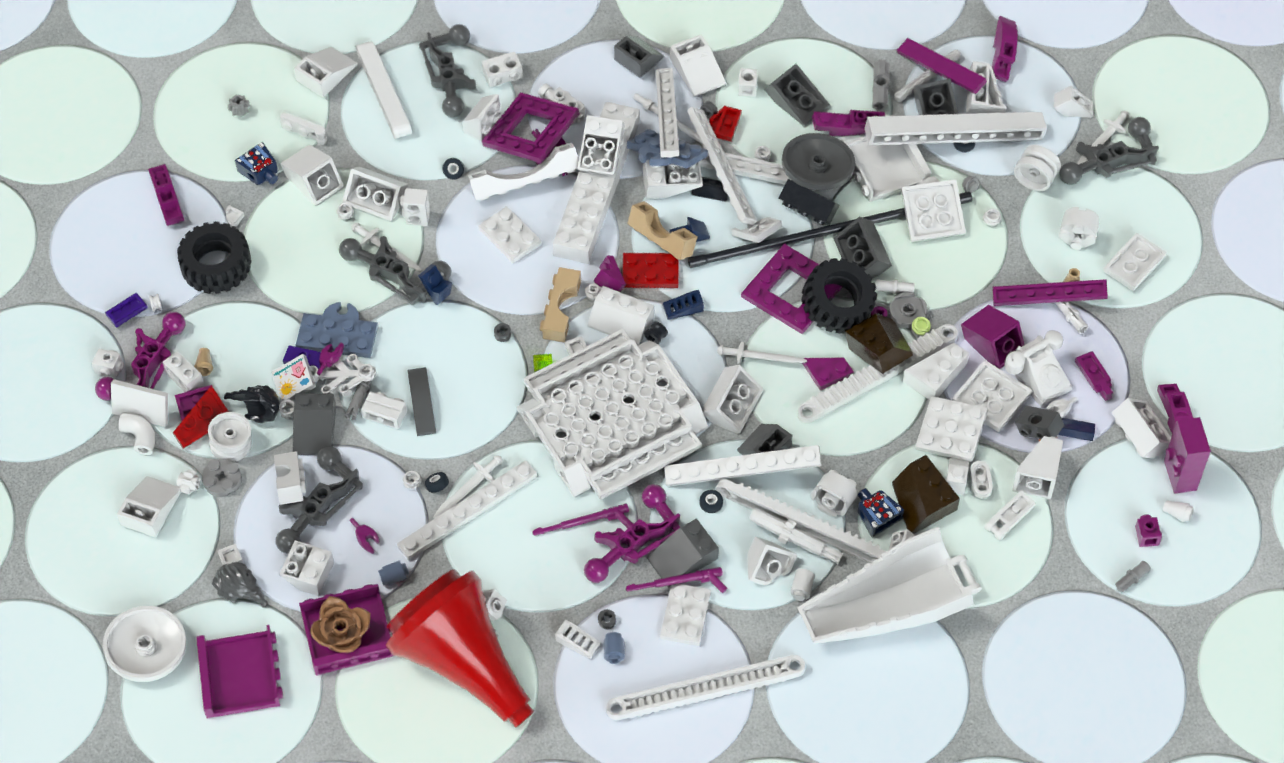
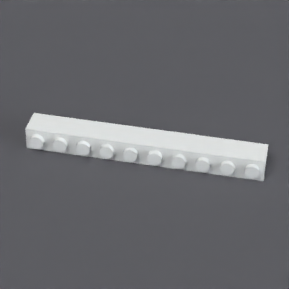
(955, 128)

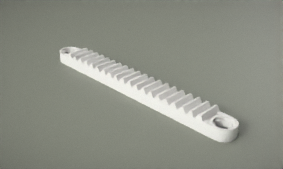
(870, 378)
(828, 534)
(705, 687)

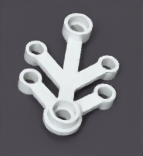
(364, 373)

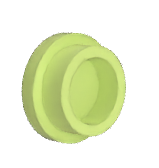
(921, 325)

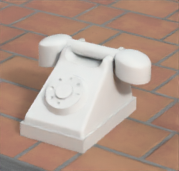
(1039, 368)

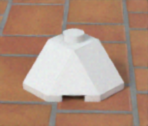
(768, 561)

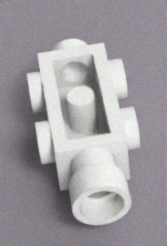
(564, 97)

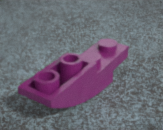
(1005, 48)
(843, 124)
(1175, 404)

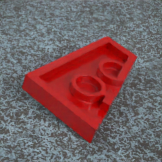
(197, 421)

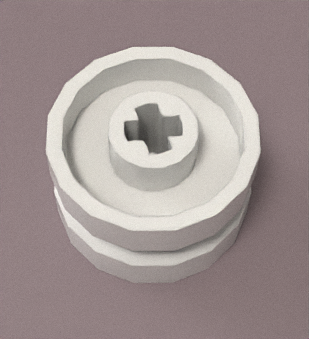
(1037, 168)
(230, 436)

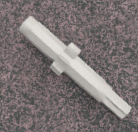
(788, 532)

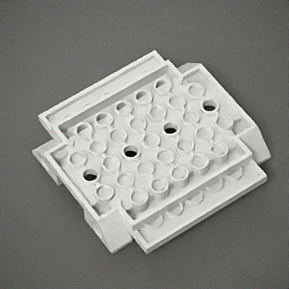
(627, 438)

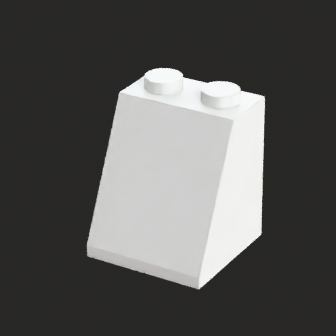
(313, 174)
(1039, 469)

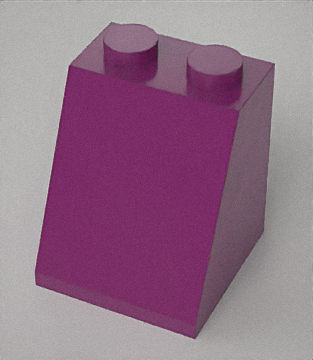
(993, 334)

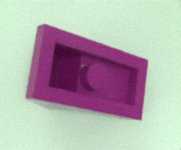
(610, 275)

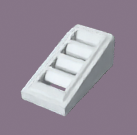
(573, 645)

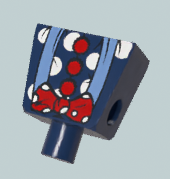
(258, 165)
(878, 511)

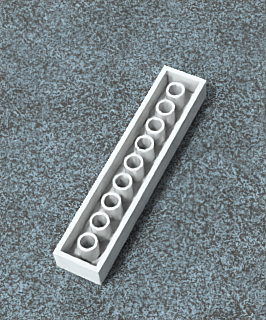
(593, 196)

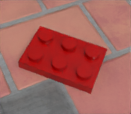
(650, 270)

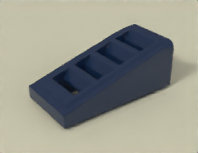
(685, 298)

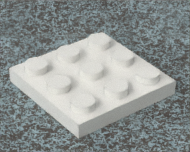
(933, 210)
(996, 392)
(951, 429)

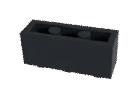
(808, 202)

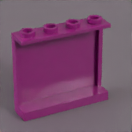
(372, 642)
(239, 673)

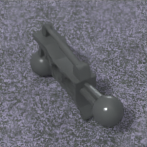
(449, 77)
(1139, 129)
(351, 250)
(328, 459)

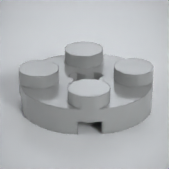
(910, 301)
(221, 467)

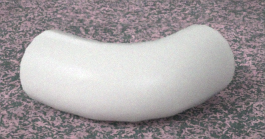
(141, 429)

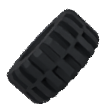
(221, 275)
(851, 278)

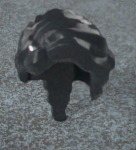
(260, 402)

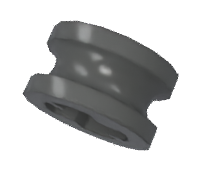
(709, 109)
(499, 327)
(606, 612)

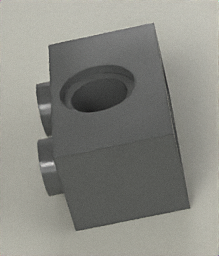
(1039, 422)

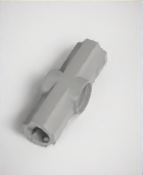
(880, 85)

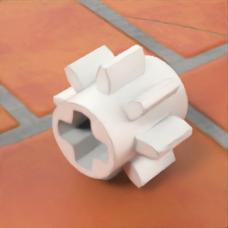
(188, 481)

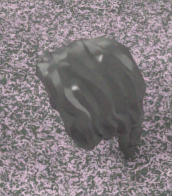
(237, 581)

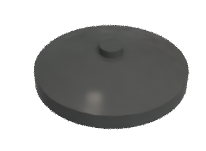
(818, 161)

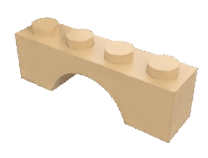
(646, 221)
(566, 286)

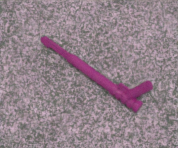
(609, 514)
(708, 575)

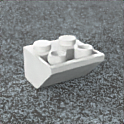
(482, 117)
(307, 567)

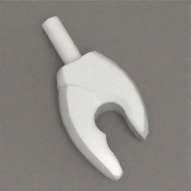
(1062, 406)

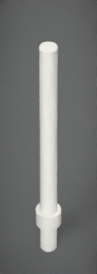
(650, 105)

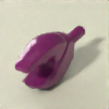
(328, 358)
(364, 533)

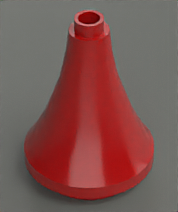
(454, 637)

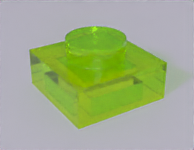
(541, 361)

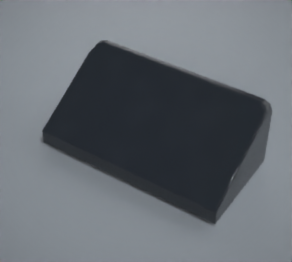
(711, 189)

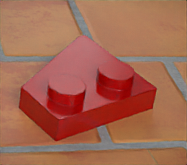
(725, 122)

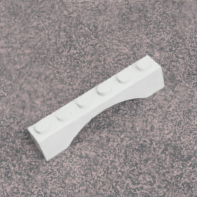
(559, 161)

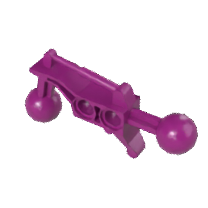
(172, 324)
(653, 497)

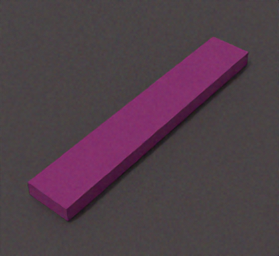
(941, 65)
(1050, 292)

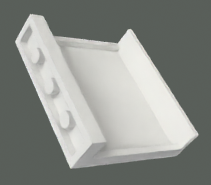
(886, 168)

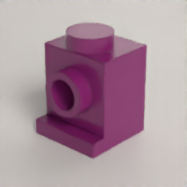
(1148, 531)

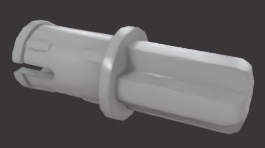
(1133, 576)

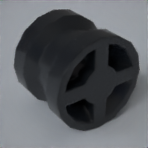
(656, 332)

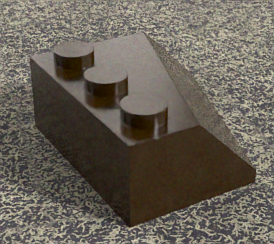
(878, 342)
(923, 494)

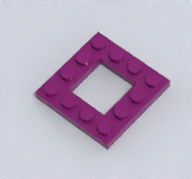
(500, 135)
(759, 288)

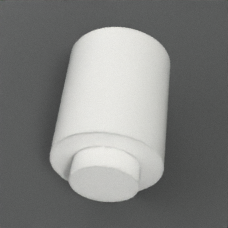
(802, 584)

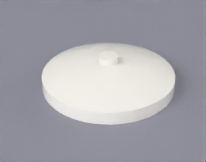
(144, 643)

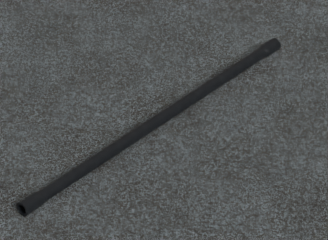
(703, 259)

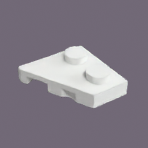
(759, 231)

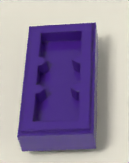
(126, 310)
(293, 352)

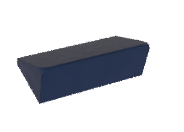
(1078, 429)

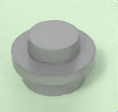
(970, 184)

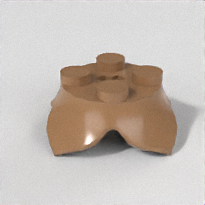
(336, 613)

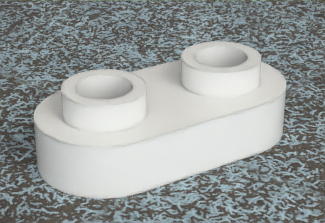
(981, 481)

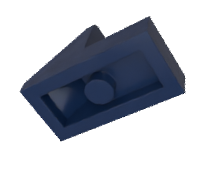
(696, 227)
(435, 284)

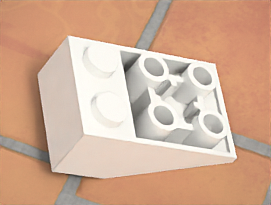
(696, 65)
(323, 70)
(601, 145)
(670, 179)
(148, 506)

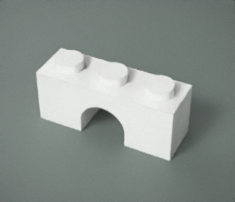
(290, 477)

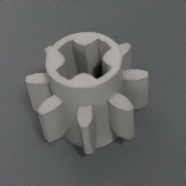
(238, 105)

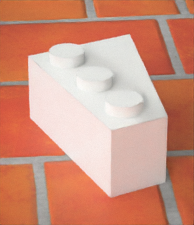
(988, 97)
(937, 371)

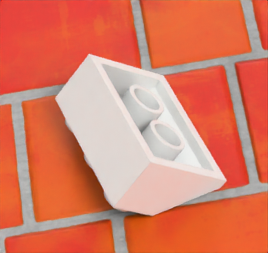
(374, 193)
(619, 311)
(732, 399)
(1142, 427)

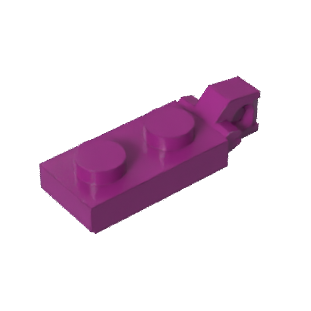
(1095, 374)

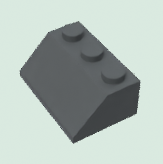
(864, 246)

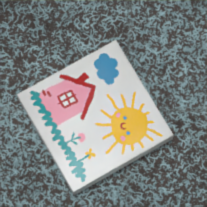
(293, 378)

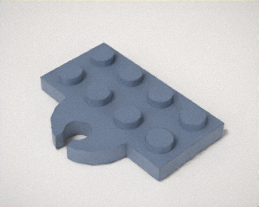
(649, 149)
(334, 328)

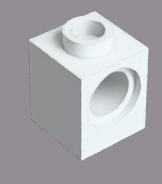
(747, 82)

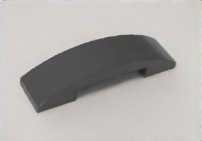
(421, 401)

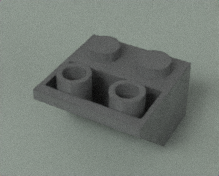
(636, 55)
(766, 439)

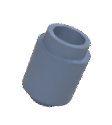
(393, 573)
(613, 647)

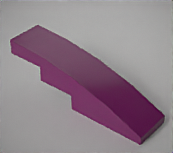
(166, 195)

